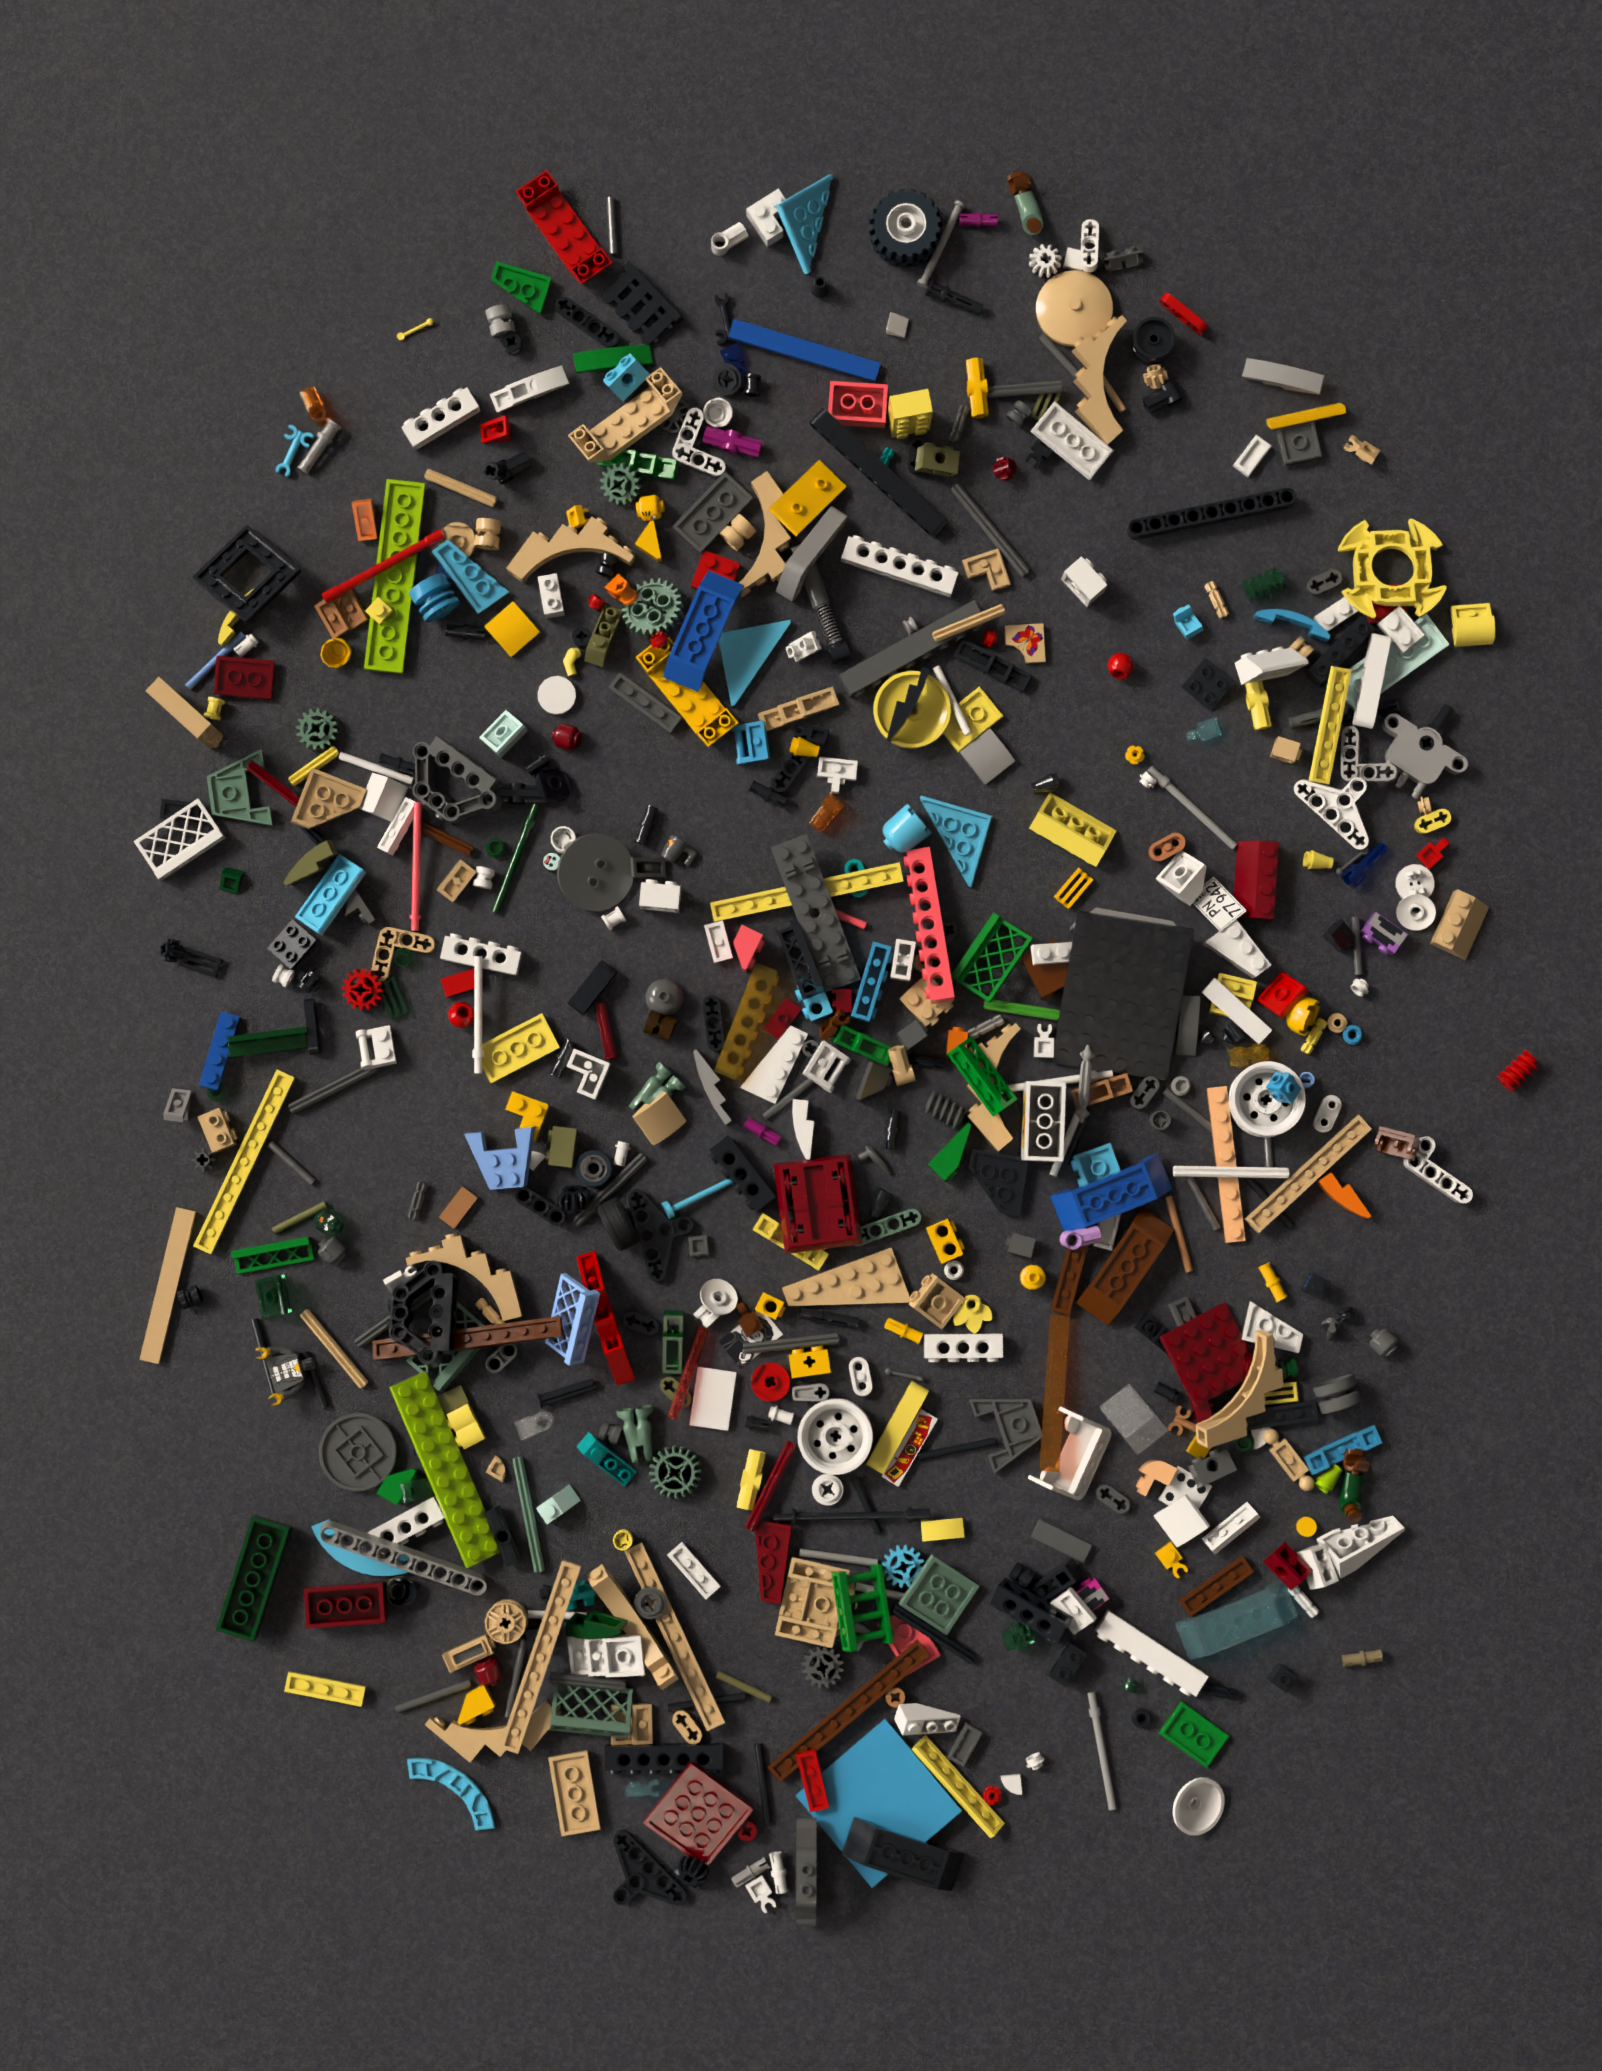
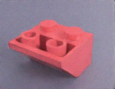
(746, 945)

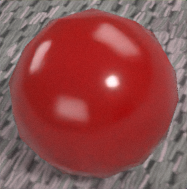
(1120, 665)
(461, 1015)

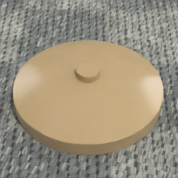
(1073, 307)

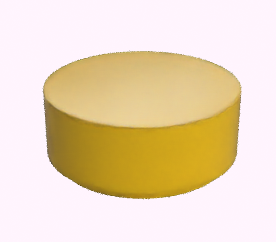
(1306, 1526)

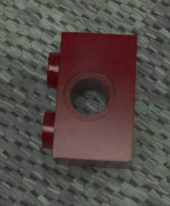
(1287, 1566)

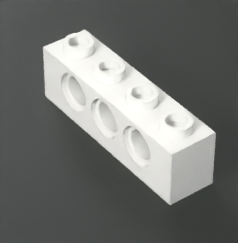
(436, 428)
(509, 966)
(994, 1343)
(430, 1507)

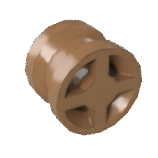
(893, 1694)

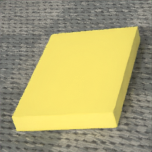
(980, 716)

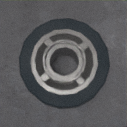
(586, 1160)

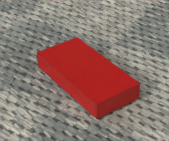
(458, 983)

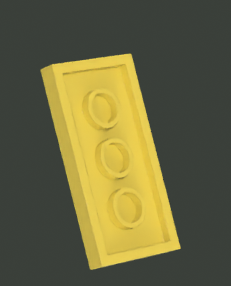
(518, 1048)

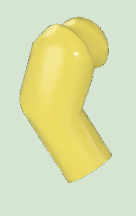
(569, 659)

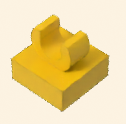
(576, 516)

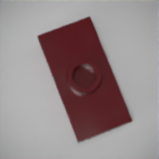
(782, 1018)

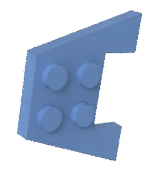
(504, 1166)

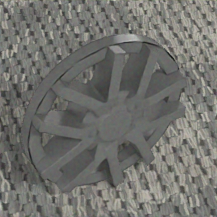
(676, 417)

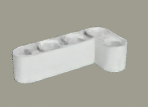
(1439, 1174)

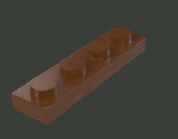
(1068, 1278)
(1215, 1586)

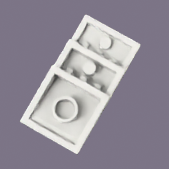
(607, 1656)

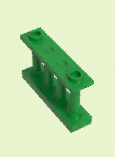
(844, 1612)

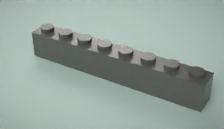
(905, 653)

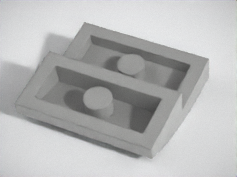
(987, 756)

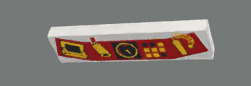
(909, 1447)

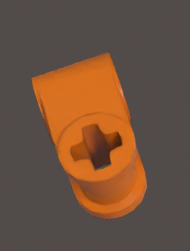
(620, 590)

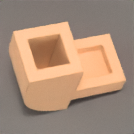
(1154, 1470)

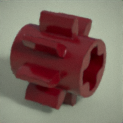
(1004, 468)

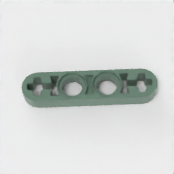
(885, 1230)

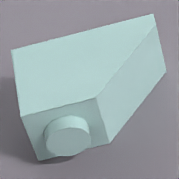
(558, 1504)

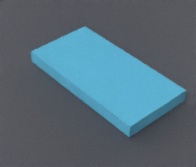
(330, 894)

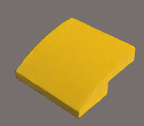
(511, 629)

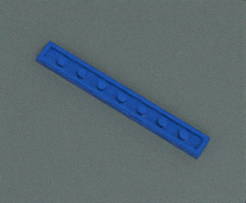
(804, 350)

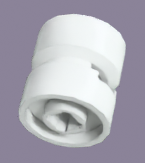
(561, 838)

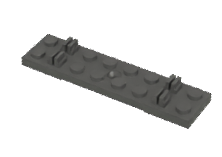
(809, 892)

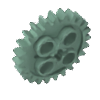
(660, 593)

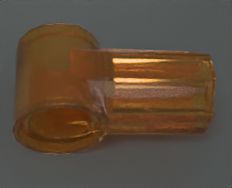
(314, 405)
(828, 810)

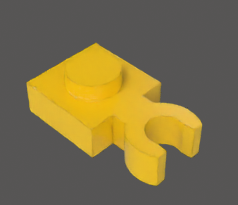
(1169, 1558)

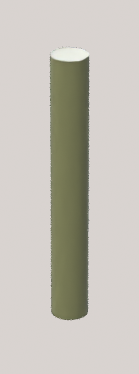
(300, 1217)
(743, 1686)

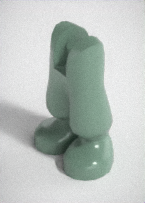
(654, 1087)
(637, 1434)

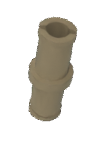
(1362, 1658)

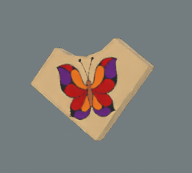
(1028, 640)

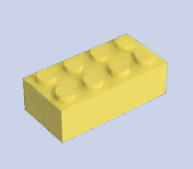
(909, 413)

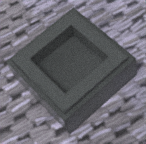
(698, 1245)

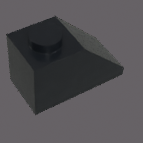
(1339, 935)

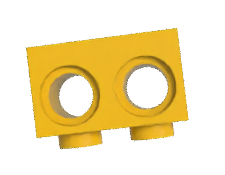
(940, 1242)

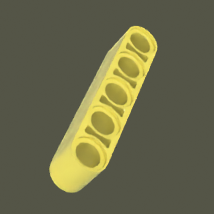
(897, 1427)

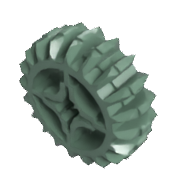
(688, 1461)

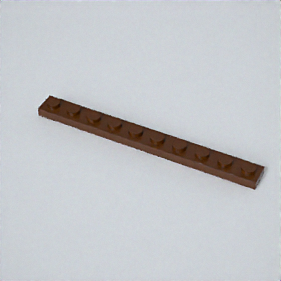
(479, 1337)
(850, 1708)

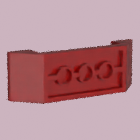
(562, 228)

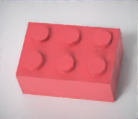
(858, 403)

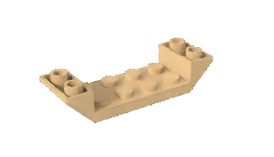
(629, 421)

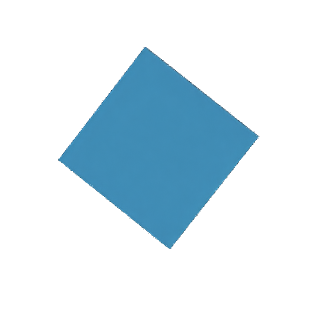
(884, 1785)

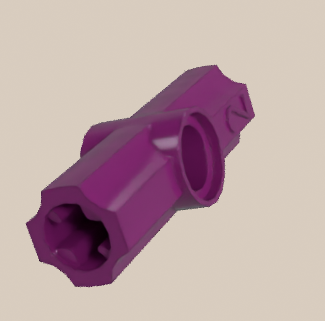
(732, 441)

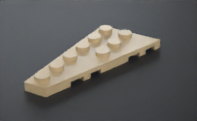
(858, 1282)

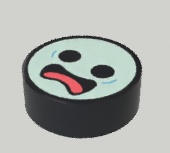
(550, 861)

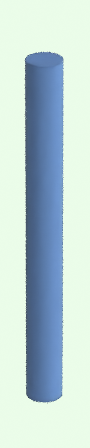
(212, 663)

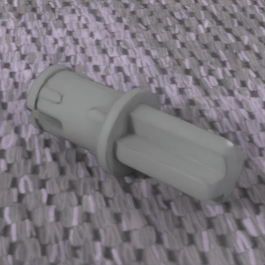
(750, 1872)

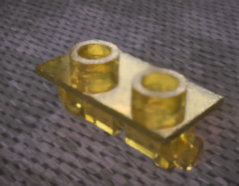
(1240, 1055)

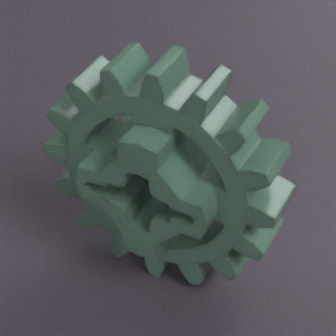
(616, 477)
(310, 734)

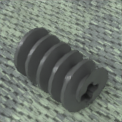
(944, 1110)

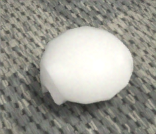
(717, 412)

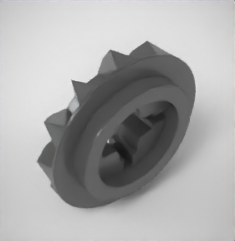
(645, 1611)

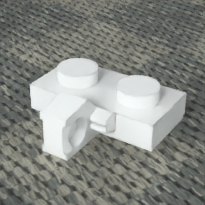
(837, 771)

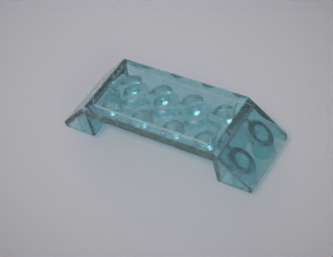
(1237, 1621)

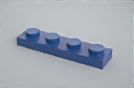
(218, 1051)

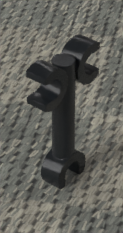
(725, 318)

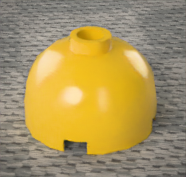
(1303, 1015)

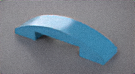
(1316, 630)
(1335, 1451)

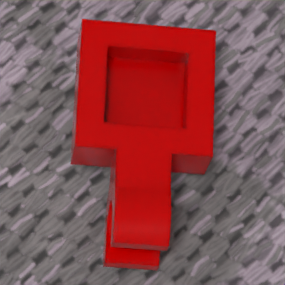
(1431, 854)

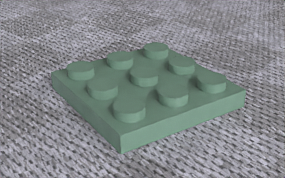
(938, 1594)

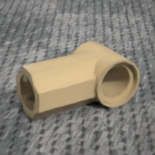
(901, 1070)

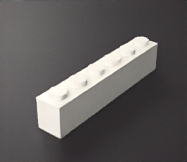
(1151, 1653)

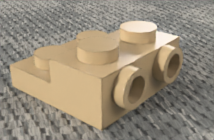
(920, 1007)
(936, 1300)

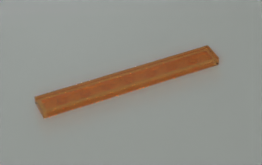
(1054, 1392)

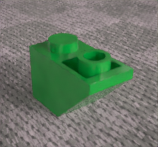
(390, 1487)

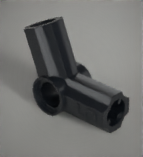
(505, 470)

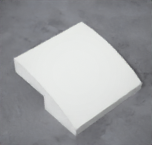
(1181, 1520)

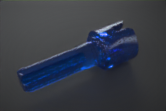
(1356, 873)

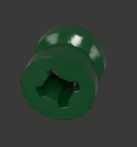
(1289, 1367)

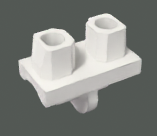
(803, 647)

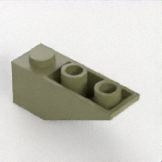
(603, 635)

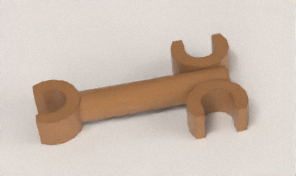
(1180, 1420)

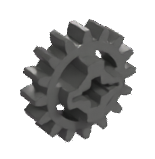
(813, 1667)

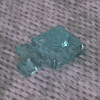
(1206, 730)
(636, 1789)

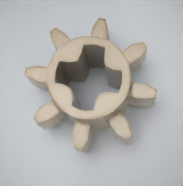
(1155, 376)

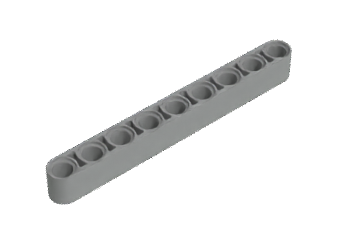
(397, 1550)

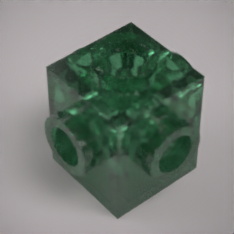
(1018, 1636)

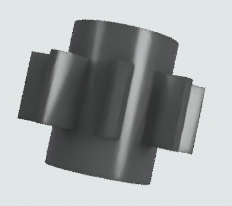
(206, 1164)

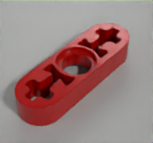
(1183, 313)

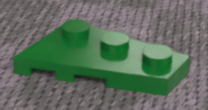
(523, 285)

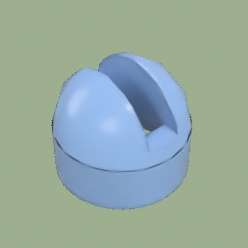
(1307, 1076)

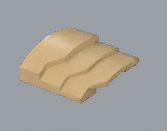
(809, 1604)

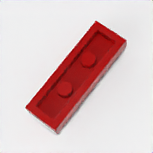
(812, 1780)

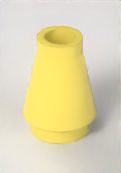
(1315, 860)

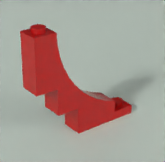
(605, 1320)

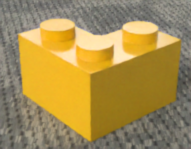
(532, 1110)

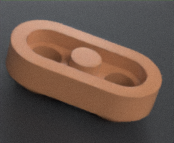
(1166, 847)

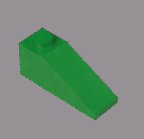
(949, 1157)

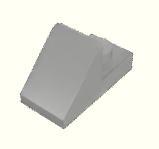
(178, 1105)

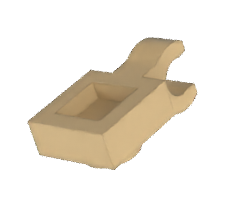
(1364, 450)

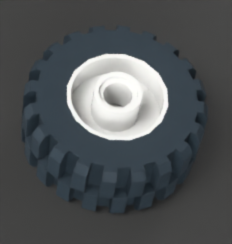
(905, 227)

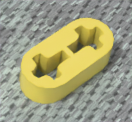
(1434, 825)

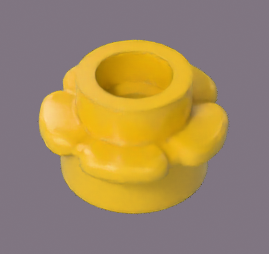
(1129, 755)

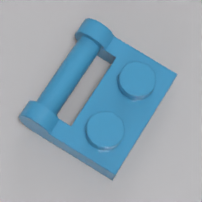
(756, 740)

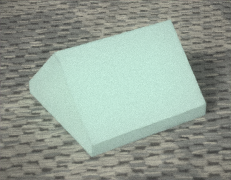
(503, 733)

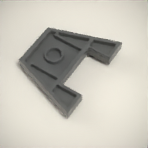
(1016, 1424)

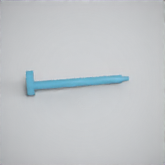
(669, 1210)

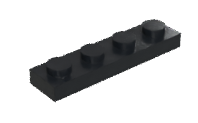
(1284, 1415)

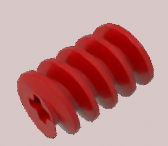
(1518, 1071)

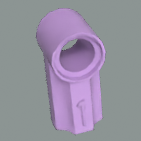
(1081, 1237)

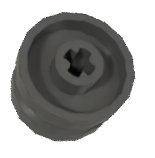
(1337, 1395)

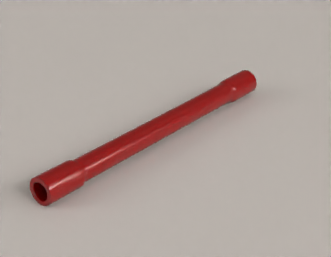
(337, 591)

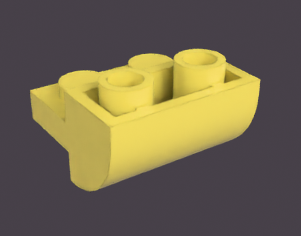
(1472, 625)

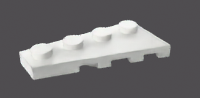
(774, 1069)

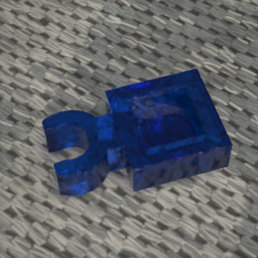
(733, 356)

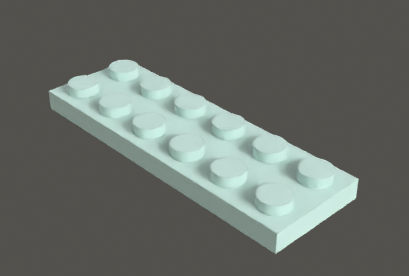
(1400, 664)

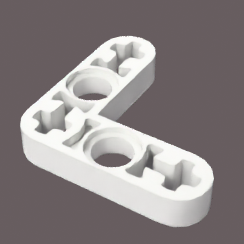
(688, 444)

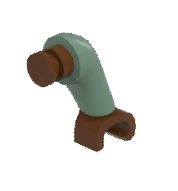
(1027, 205)

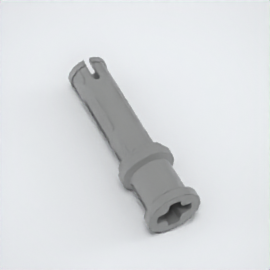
(324, 437)

